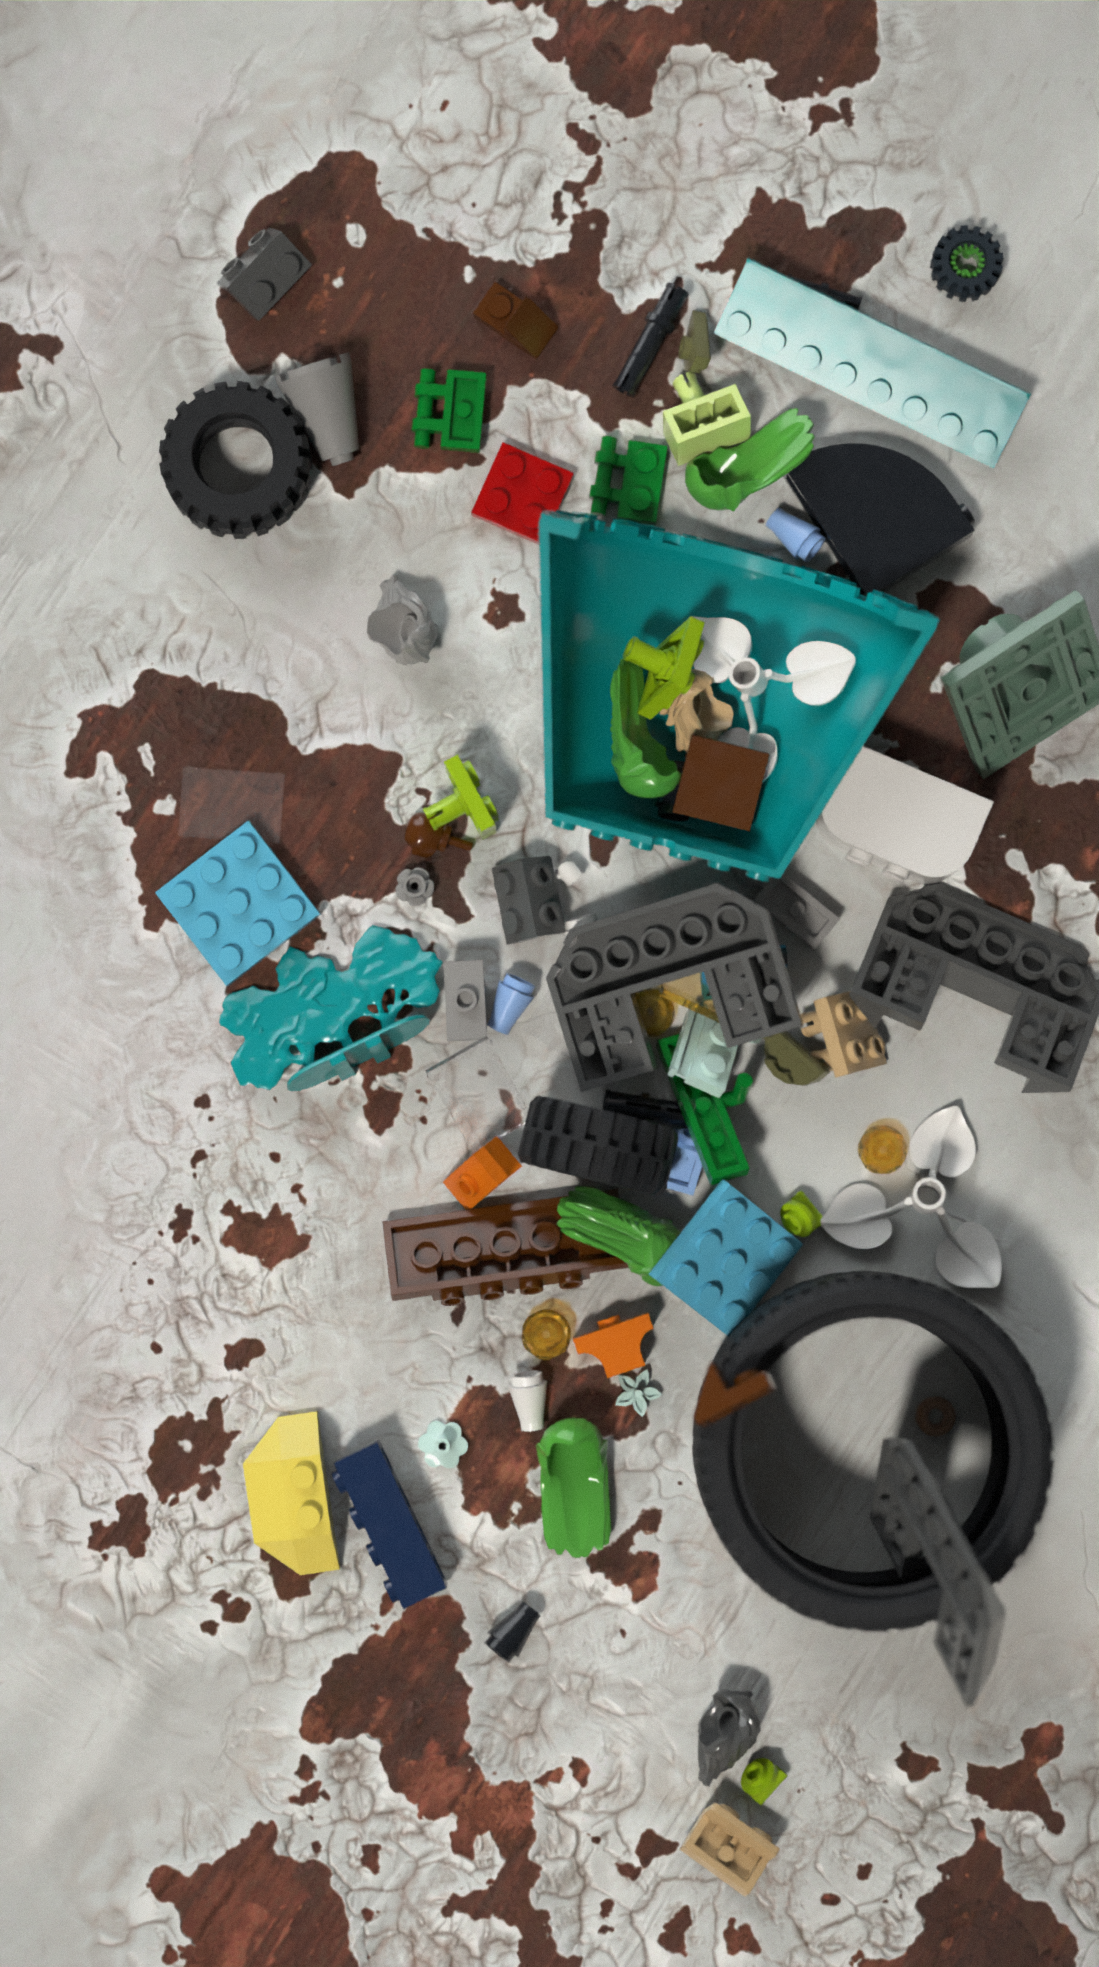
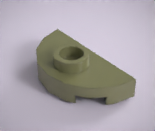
(695, 345)
(791, 1061)

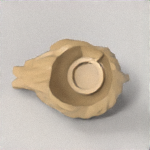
(698, 712)

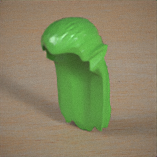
(732, 474)
(637, 756)
(617, 1228)
(574, 1487)

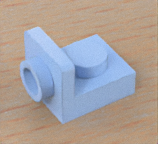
(685, 1165)

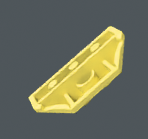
(292, 1495)

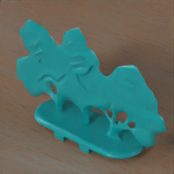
(320, 1003)

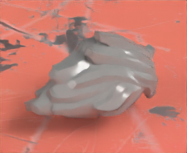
(402, 624)

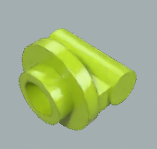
(800, 1215)
(762, 1779)

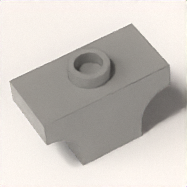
(465, 1000)

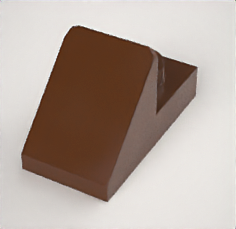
(516, 320)
(720, 1400)

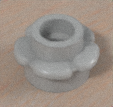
(418, 896)

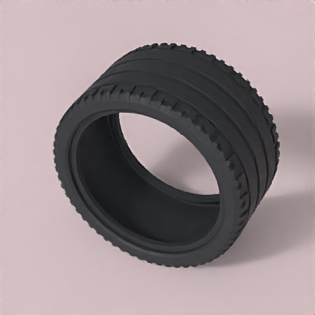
(1016, 1477)

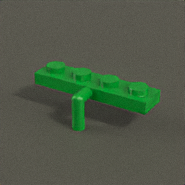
(709, 1120)

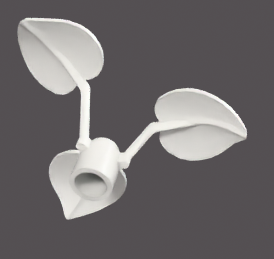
(816, 669)
(942, 1146)

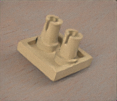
(848, 1035)

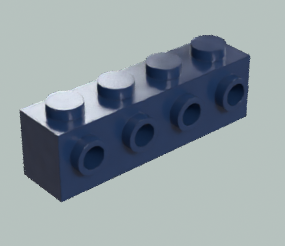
(390, 1524)

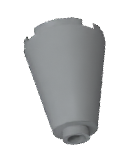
(325, 405)

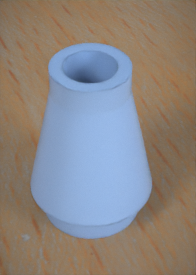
(797, 535)
(510, 1002)

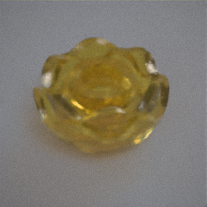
(663, 1011)
(875, 1160)
(548, 1347)

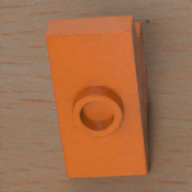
(482, 1173)
(616, 1343)

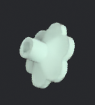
(451, 1436)

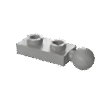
(792, 907)

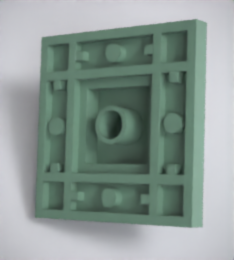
(1023, 681)

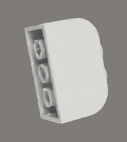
(902, 820)

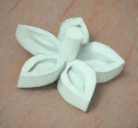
(636, 1392)

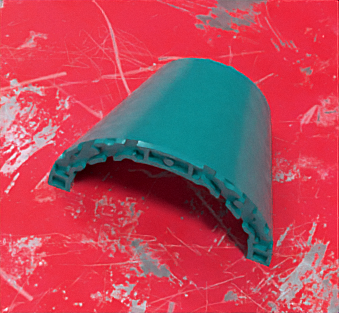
(645, 583)

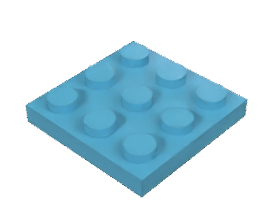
(238, 903)
(726, 1258)

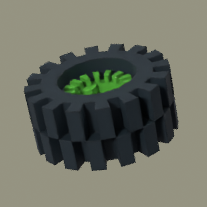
(969, 244)

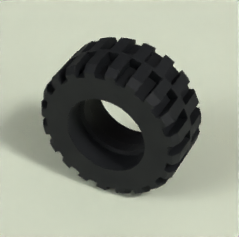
(219, 411)
(598, 1145)

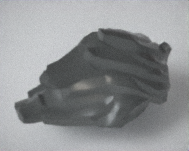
(726, 1733)

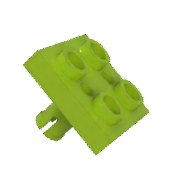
(667, 665)
(464, 800)

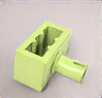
(704, 420)

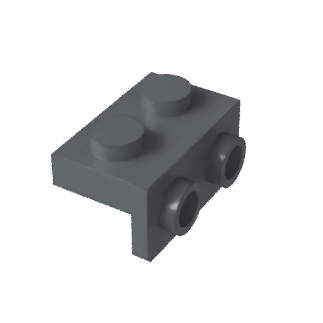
(263, 272)
(528, 899)

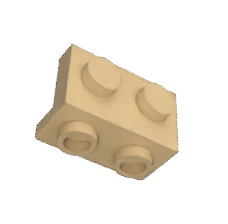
(729, 1847)

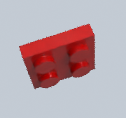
(519, 491)

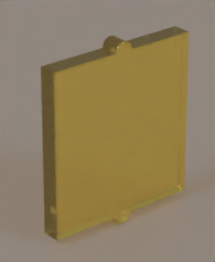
(687, 1001)

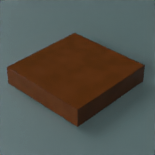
(720, 782)

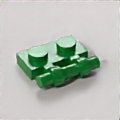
(462, 410)
(641, 480)

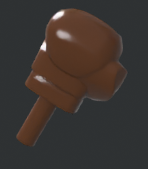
(426, 841)

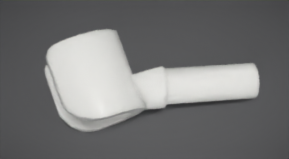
(569, 873)

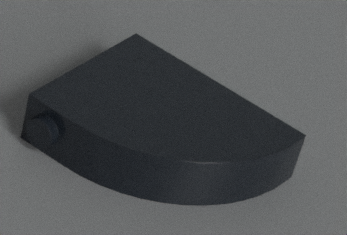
(878, 512)

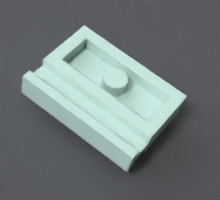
(702, 1055)

